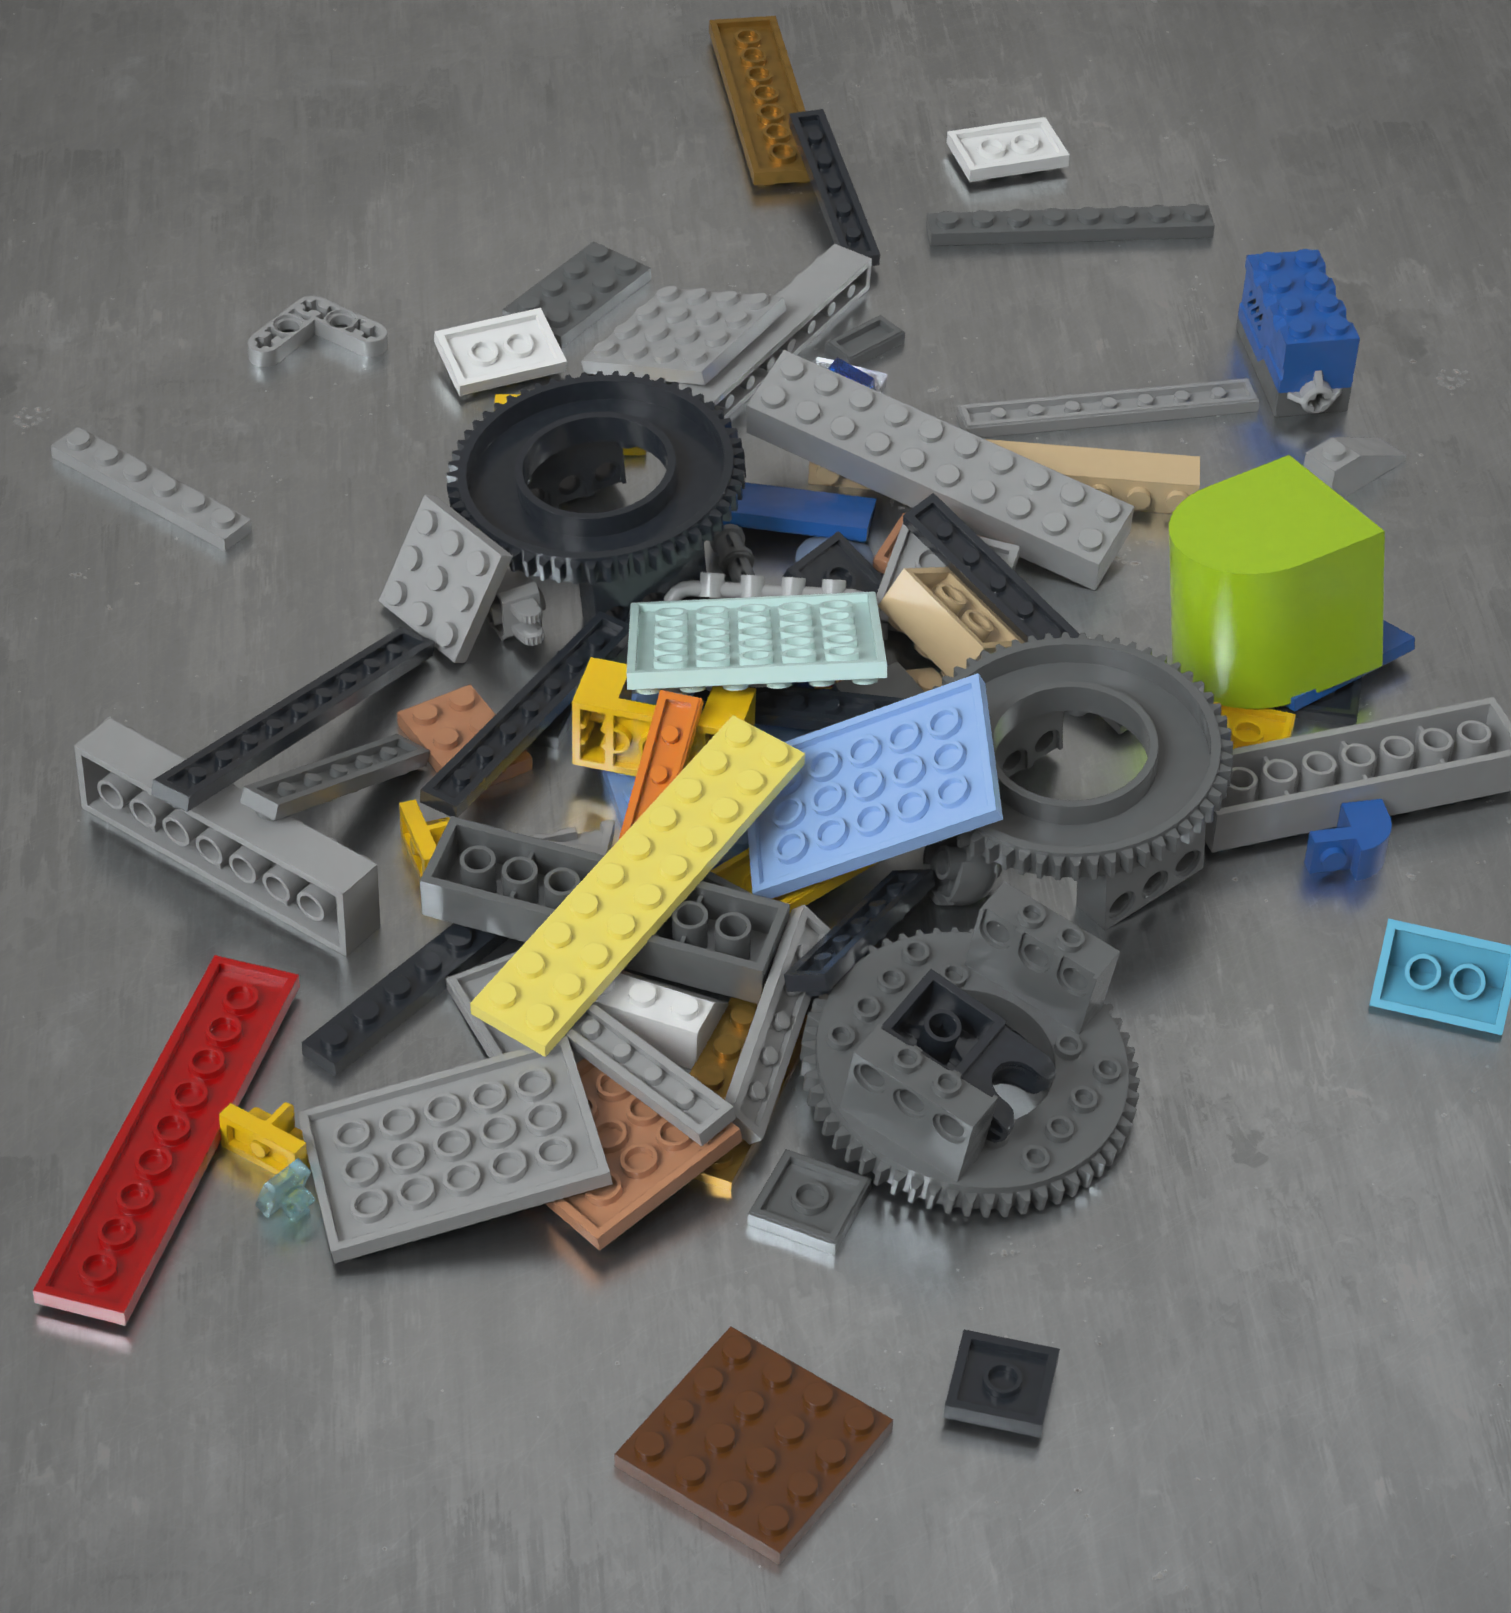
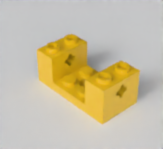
(613, 729)

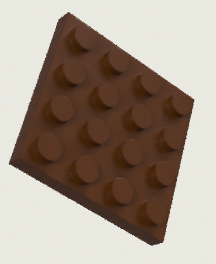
(754, 1444)

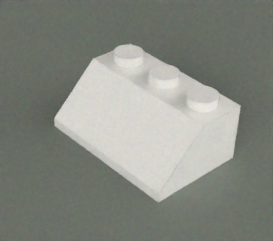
(663, 1015)

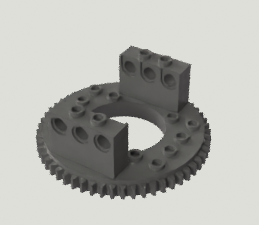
(1123, 843)
(931, 1127)

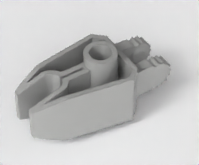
(518, 609)

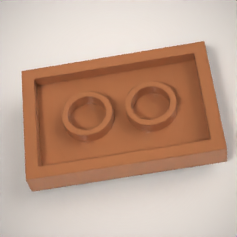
(449, 724)

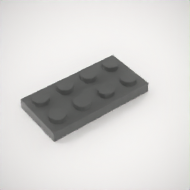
(583, 290)

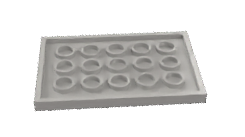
(452, 1149)

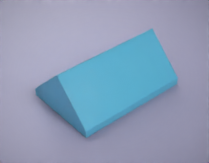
(1443, 977)

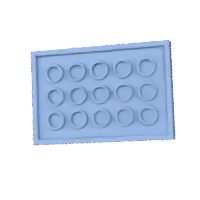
(880, 789)

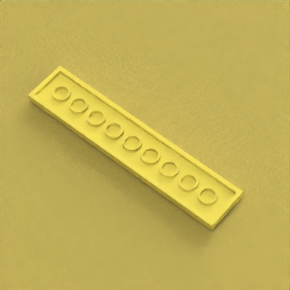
(637, 886)

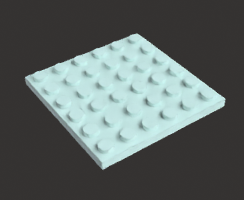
(755, 642)

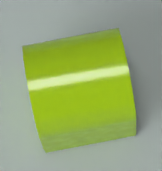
(1274, 587)

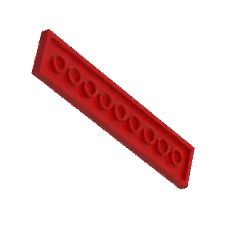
(166, 1142)

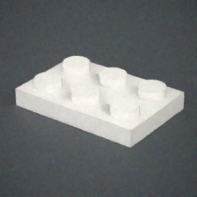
(1007, 149)
(500, 351)

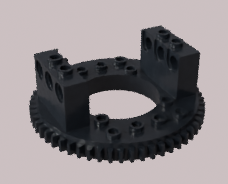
(567, 445)

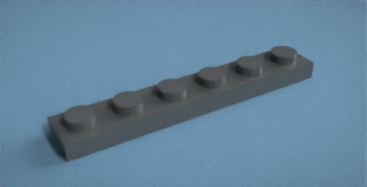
(333, 777)

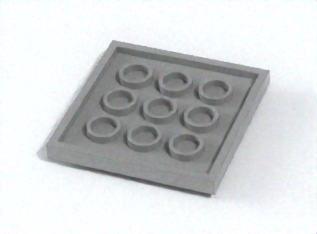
(685, 334)

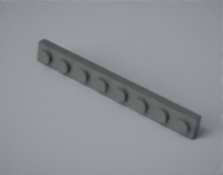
(1069, 225)

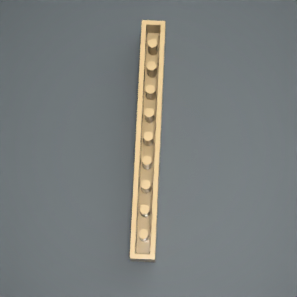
(1139, 478)

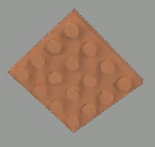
(644, 1156)

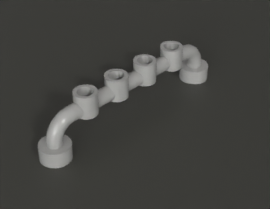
(754, 586)

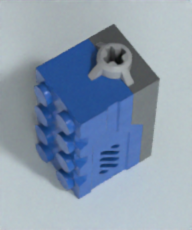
(1297, 333)

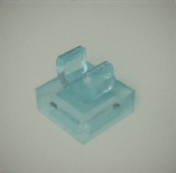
(287, 1192)

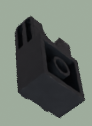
(971, 1040)

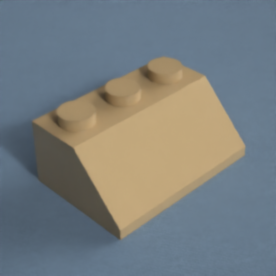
(944, 617)

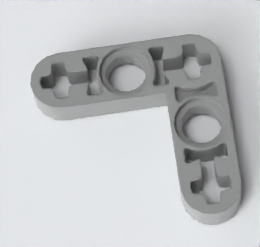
(315, 317)

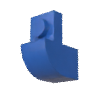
(1355, 843)

